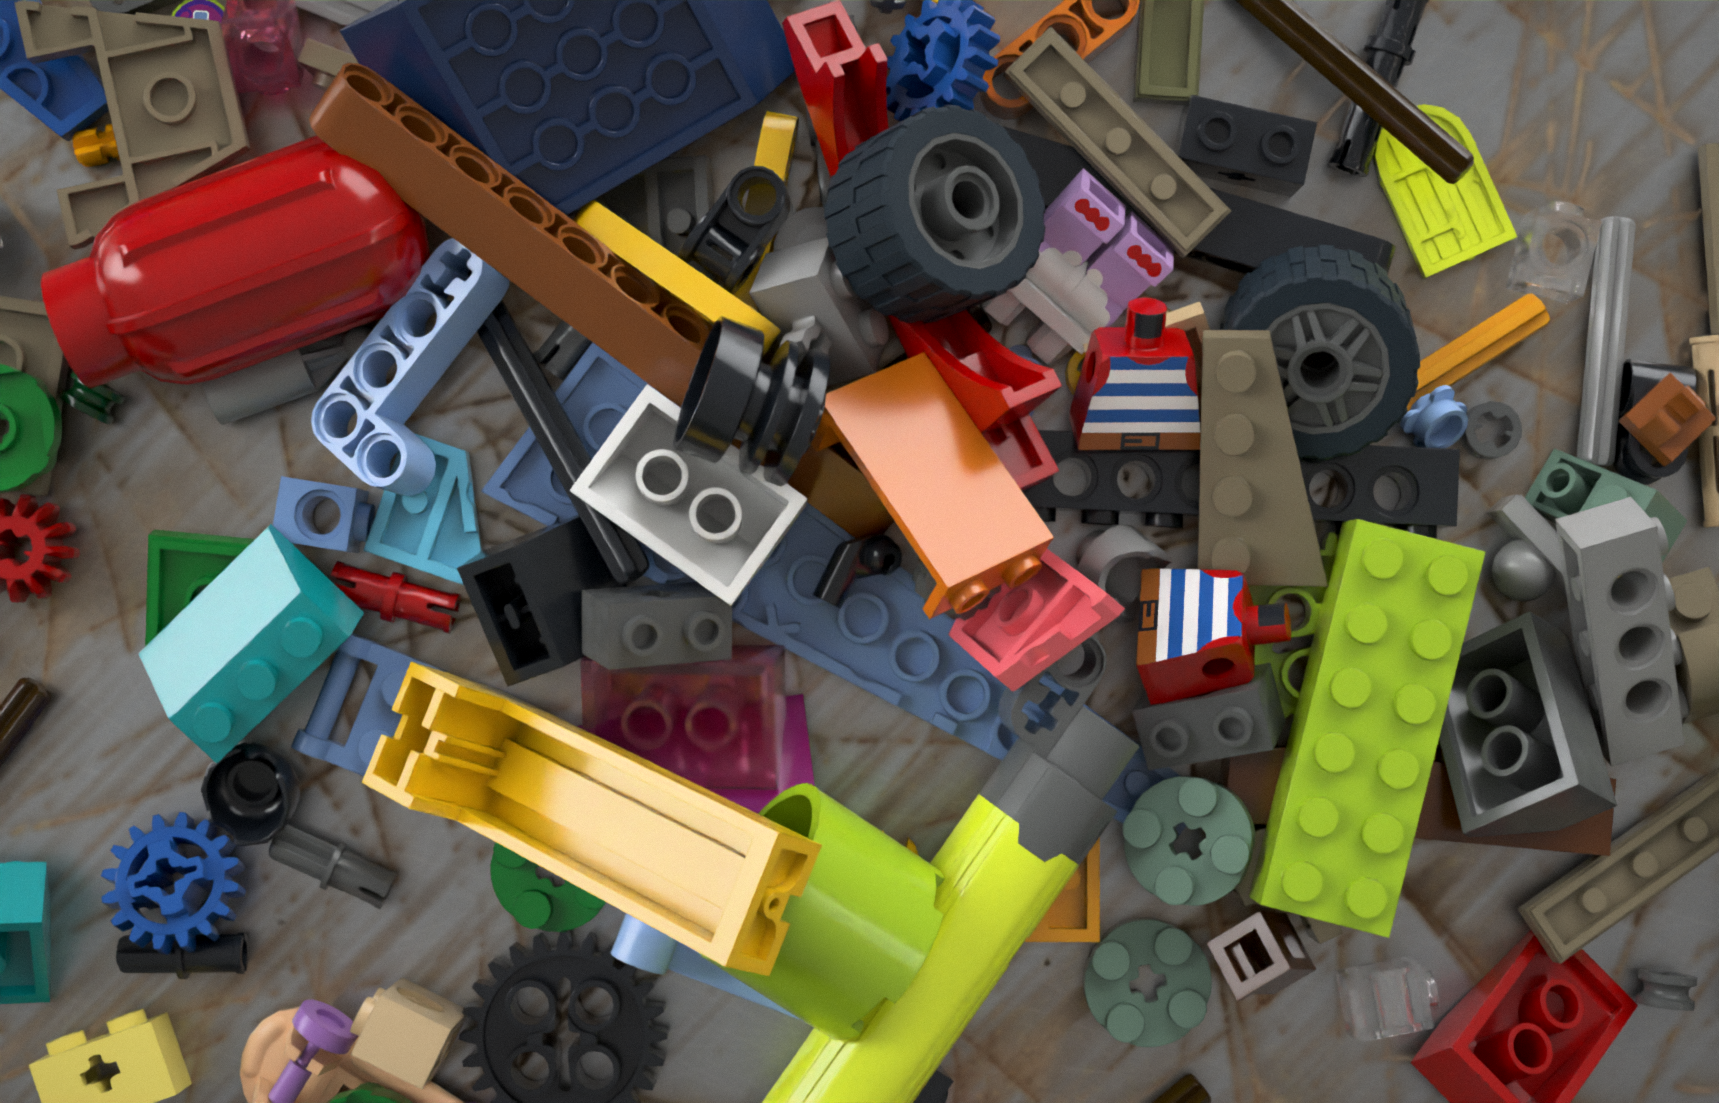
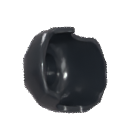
(251, 793)

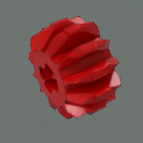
(44, 562)

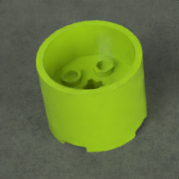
(858, 923)

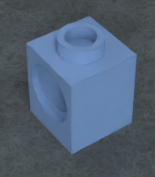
(296, 507)

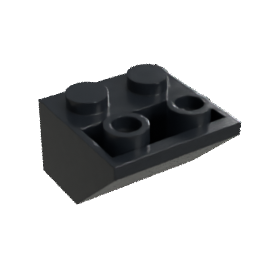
(532, 597)

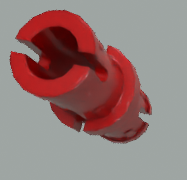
(397, 597)

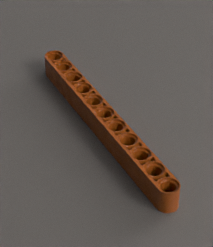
(553, 261)

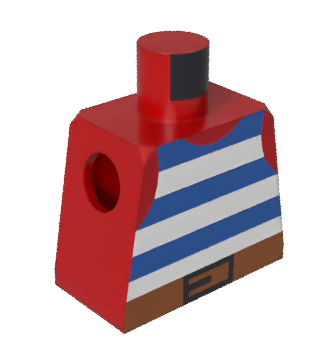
(1137, 386)
(1201, 631)

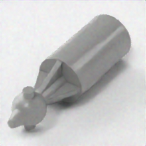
(280, 377)

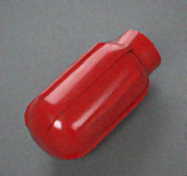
(237, 269)

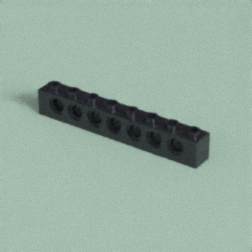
(1424, 475)

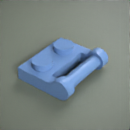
(374, 714)

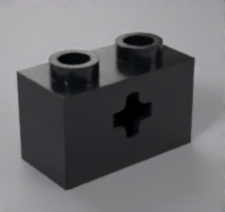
(1244, 145)

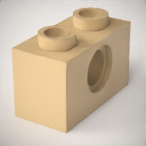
(407, 1031)

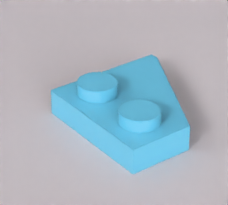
(433, 528)

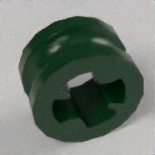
(94, 401)

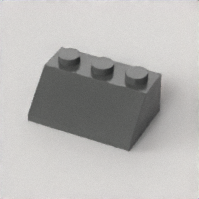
(1522, 734)

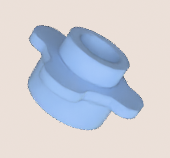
(1436, 419)

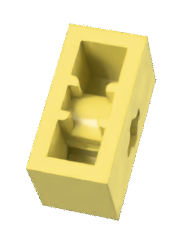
(145, 1054)

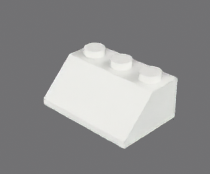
(685, 508)

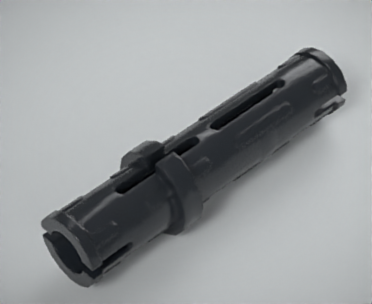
(1387, 54)

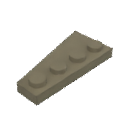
(1250, 470)

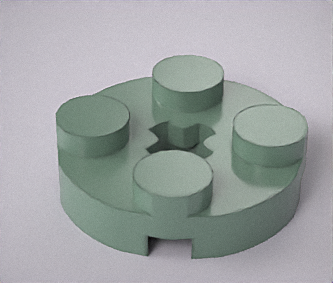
(1225, 850)
(1178, 1002)

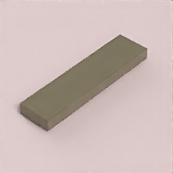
(1116, 142)
(1637, 870)

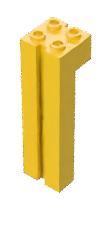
(595, 816)

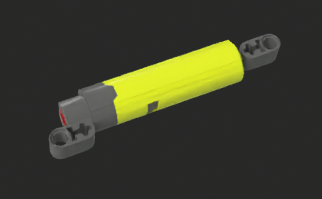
(1000, 880)

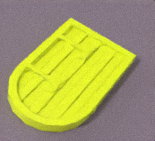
(1439, 218)

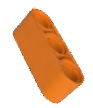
(1075, 20)

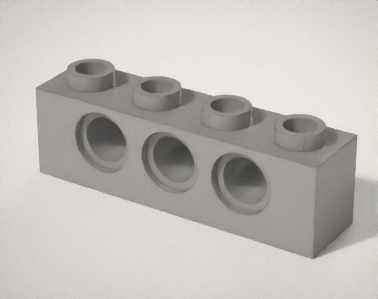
(1623, 628)

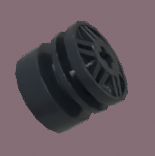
(752, 401)

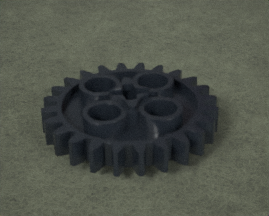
(507, 1032)

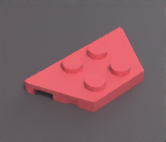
(1035, 622)

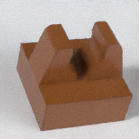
(1668, 419)

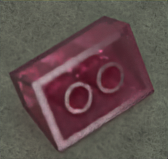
(696, 719)

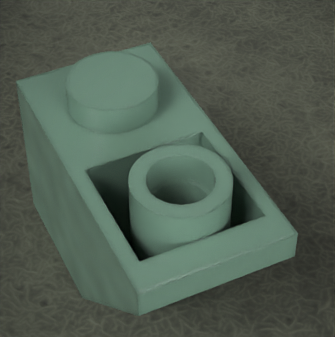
(1574, 485)

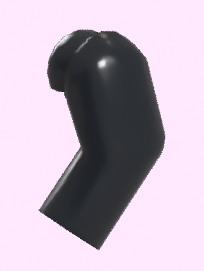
(856, 560)

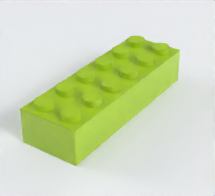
(1366, 726)

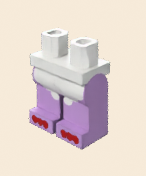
(1084, 269)

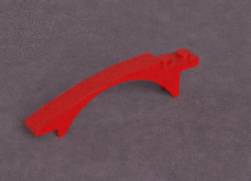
(848, 106)

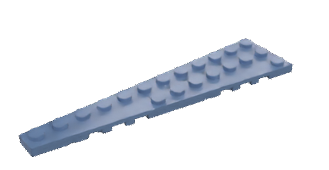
(873, 641)

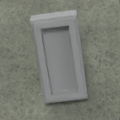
(1533, 559)

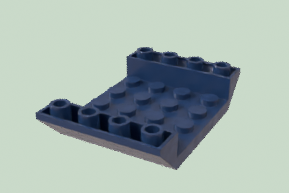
(576, 87)

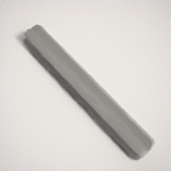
(1606, 341)

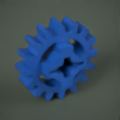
(940, 58)
(164, 858)

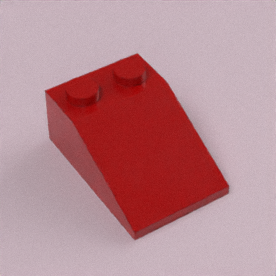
(1526, 1030)

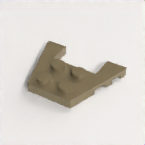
(165, 96)

